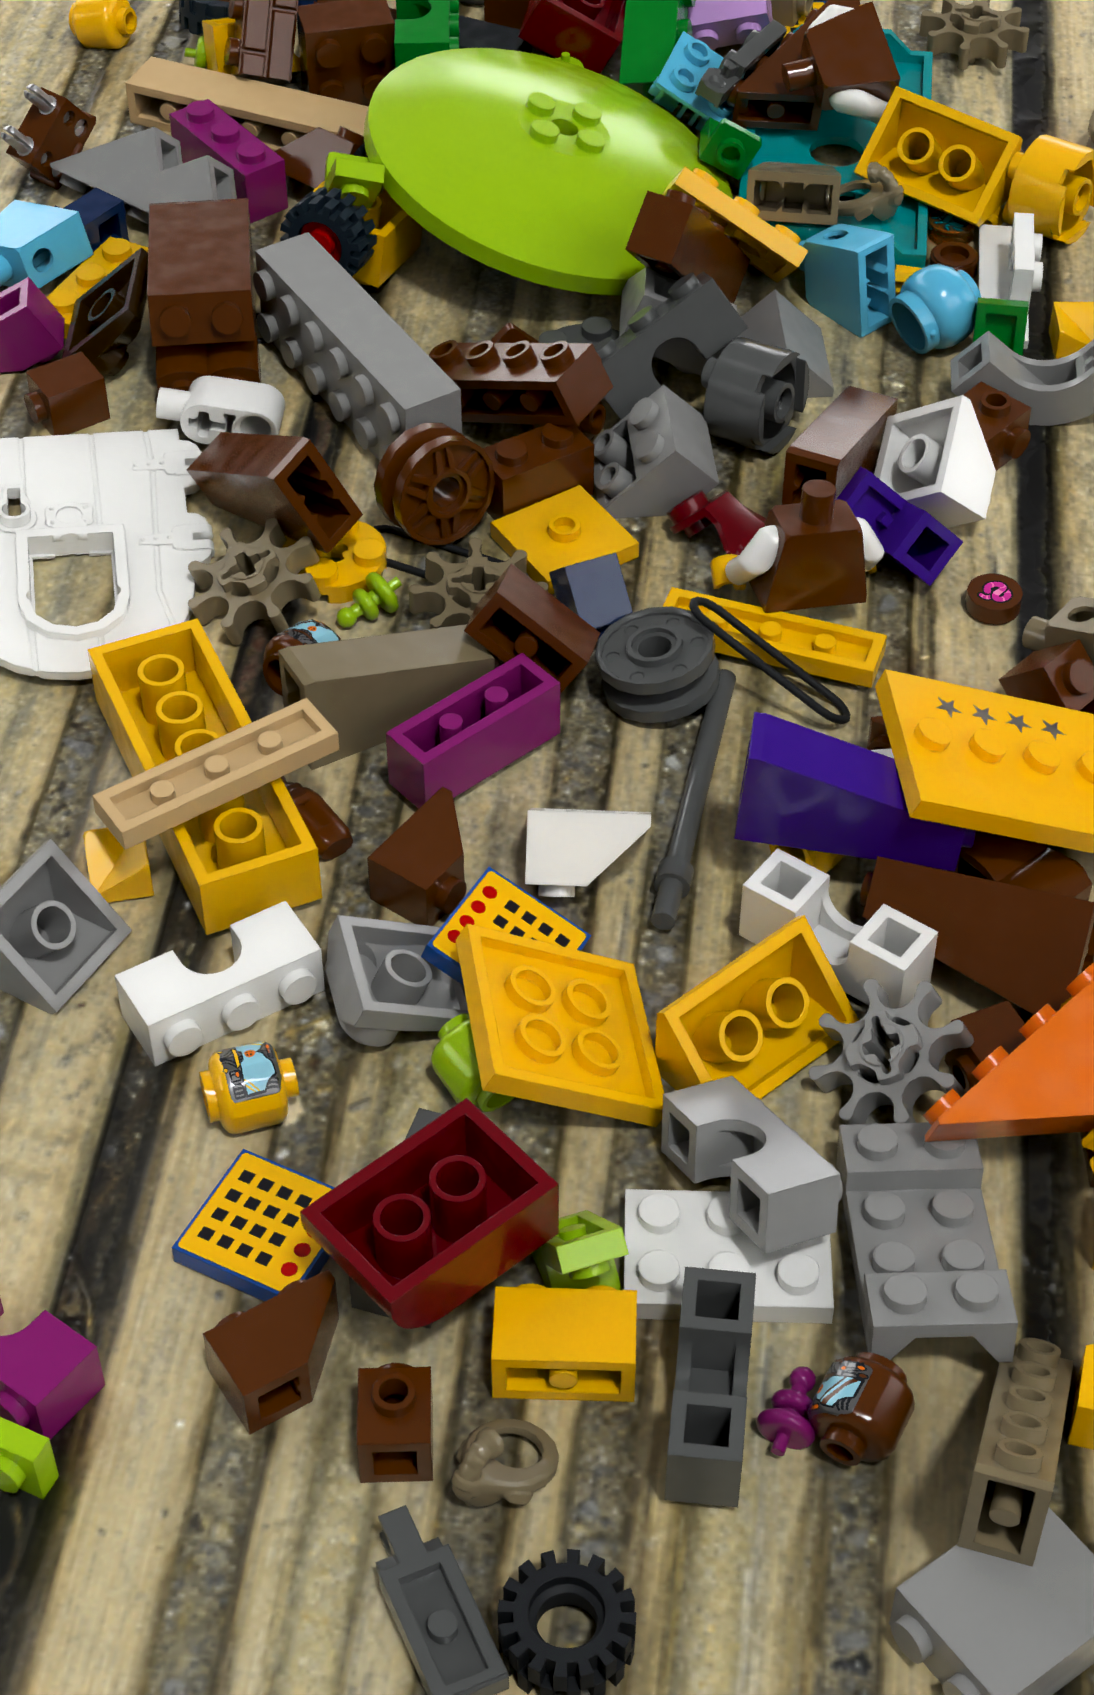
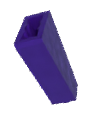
(834, 799)

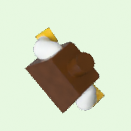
(846, 62)
(805, 554)

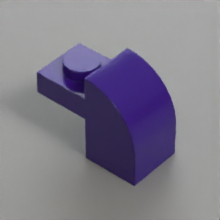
(906, 532)

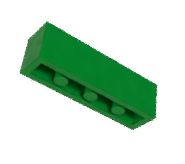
(649, 38)

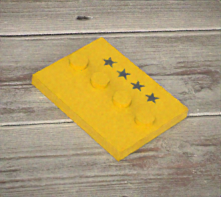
(991, 760)

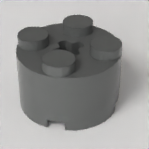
(754, 394)

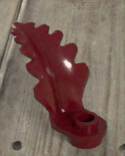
(732, 520)

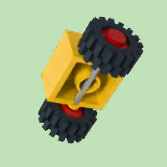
(361, 239)

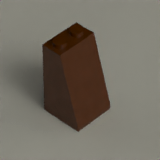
(200, 272)

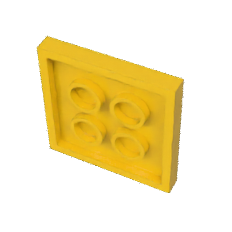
(559, 1026)

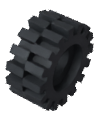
(574, 1586)

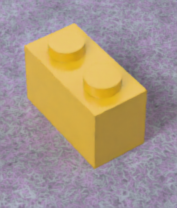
(564, 1343)

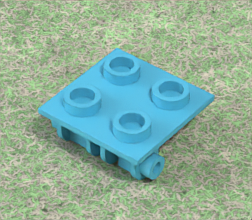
(681, 78)

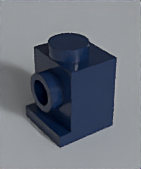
(101, 216)

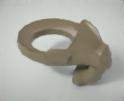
(881, 200)
(486, 1481)

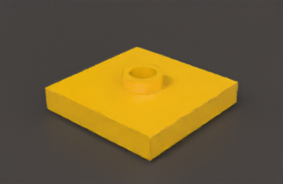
(563, 533)

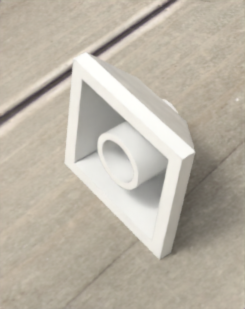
(939, 461)
(576, 845)

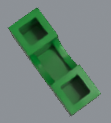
(425, 28)

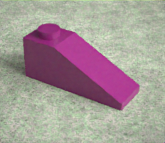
(28, 327)

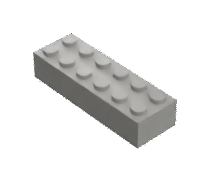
(348, 346)

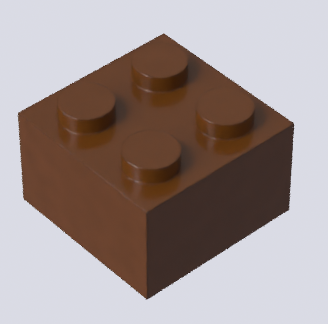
(345, 48)

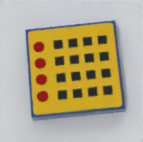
(502, 907)
(253, 1229)

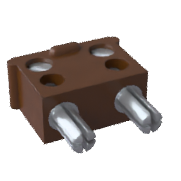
(47, 134)

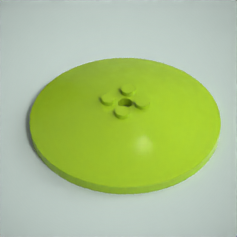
(526, 161)

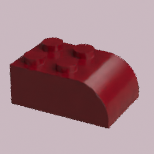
(437, 1216)

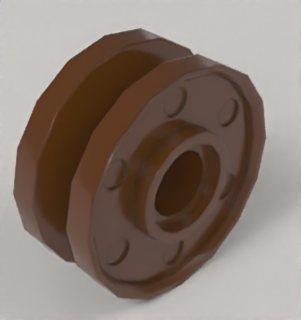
(434, 483)

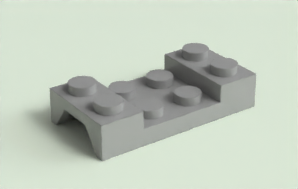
(922, 1240)

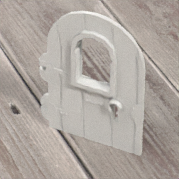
(97, 499)

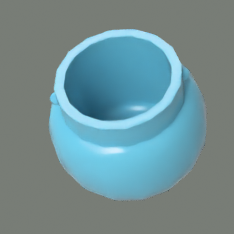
(935, 308)

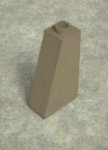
(380, 680)

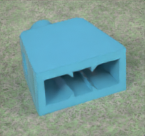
(40, 242)
(851, 276)

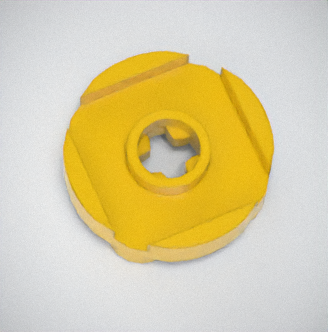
(361, 552)

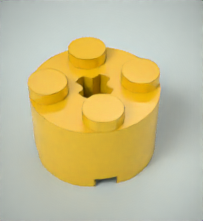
(1055, 184)

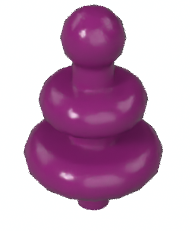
(788, 1420)

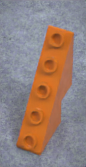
(1035, 1088)

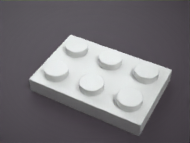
(694, 1230)

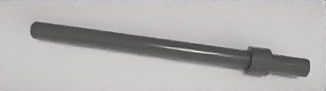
(675, 870)

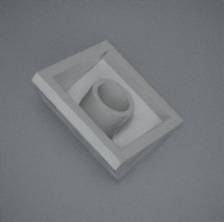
(784, 325)
(53, 930)

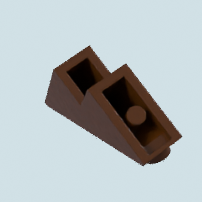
(762, 97)

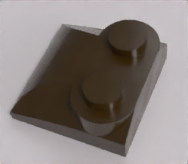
(110, 315)

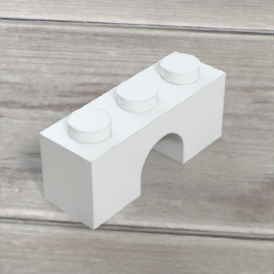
(886, 948)
(181, 1009)

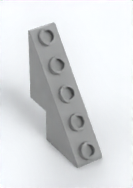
(146, 171)

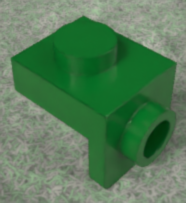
(728, 146)
(1004, 320)

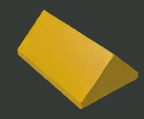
(942, 156)
(754, 1016)

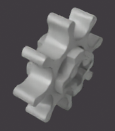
(869, 1053)

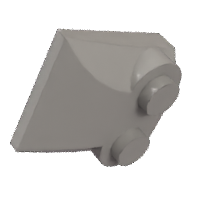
(385, 983)

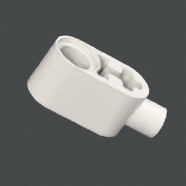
(222, 406)

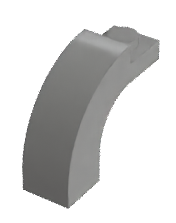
(1054, 388)

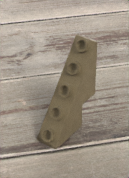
(1018, 1454)

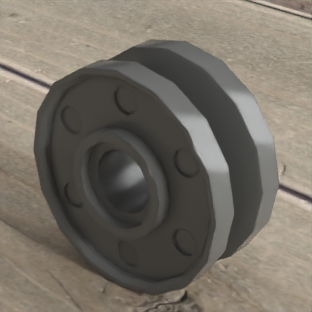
(657, 665)

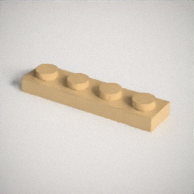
(215, 773)

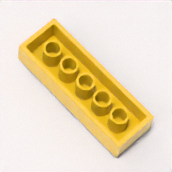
(166, 698)

